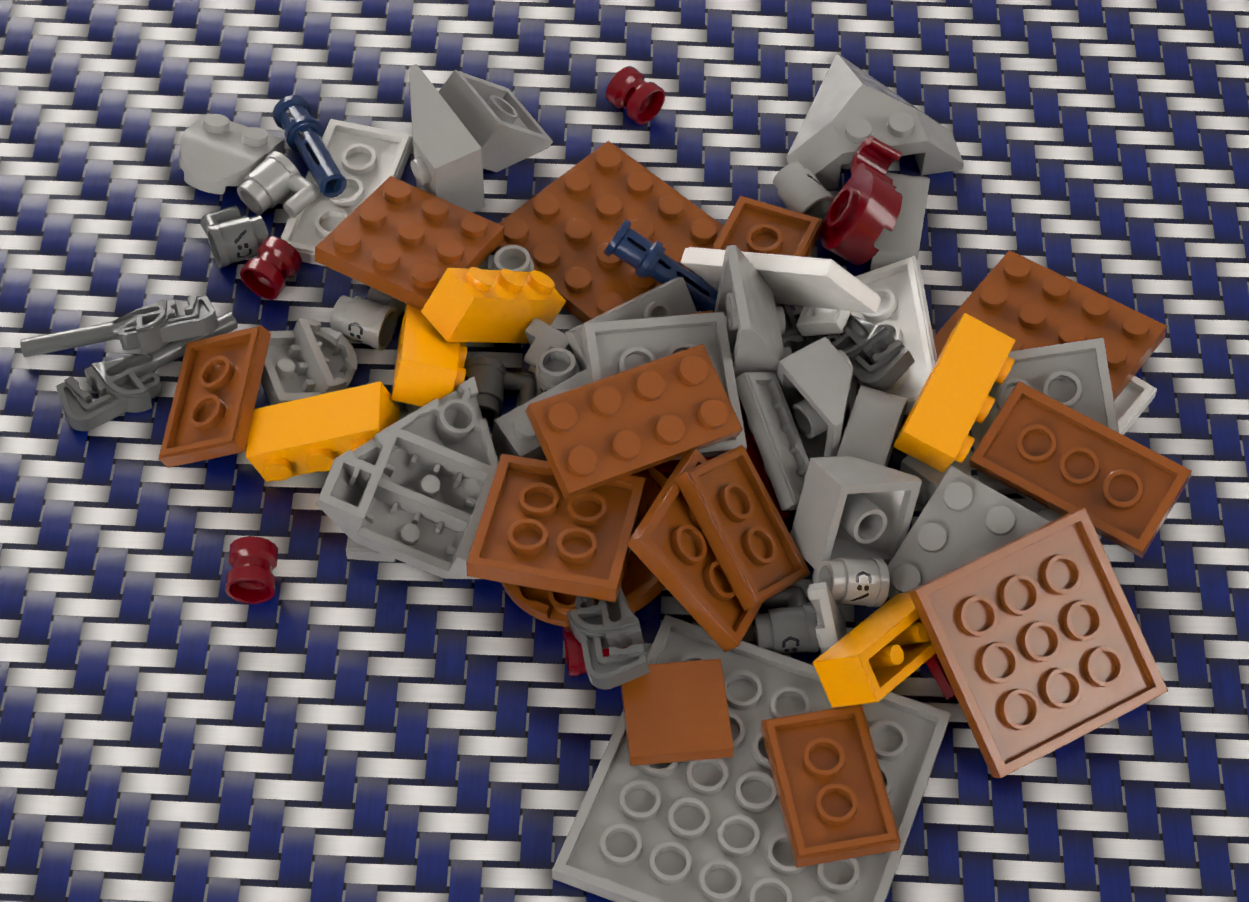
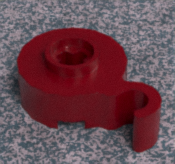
(863, 204)

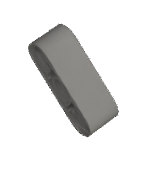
(906, 235)
(873, 426)

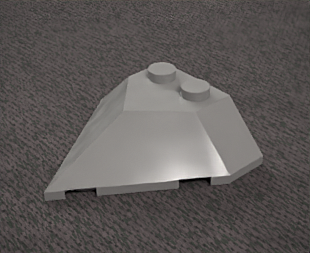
(856, 107)
(418, 485)

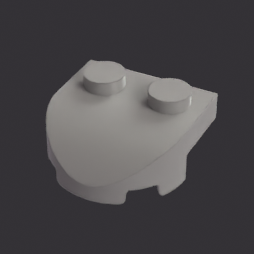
(222, 152)
(306, 363)

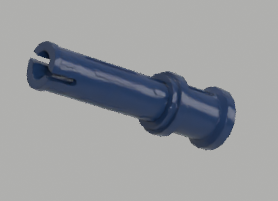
(305, 136)
(651, 261)

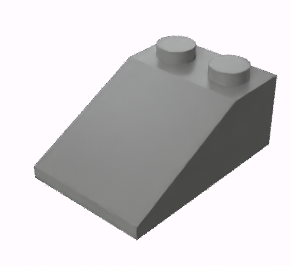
(445, 152)
(750, 316)

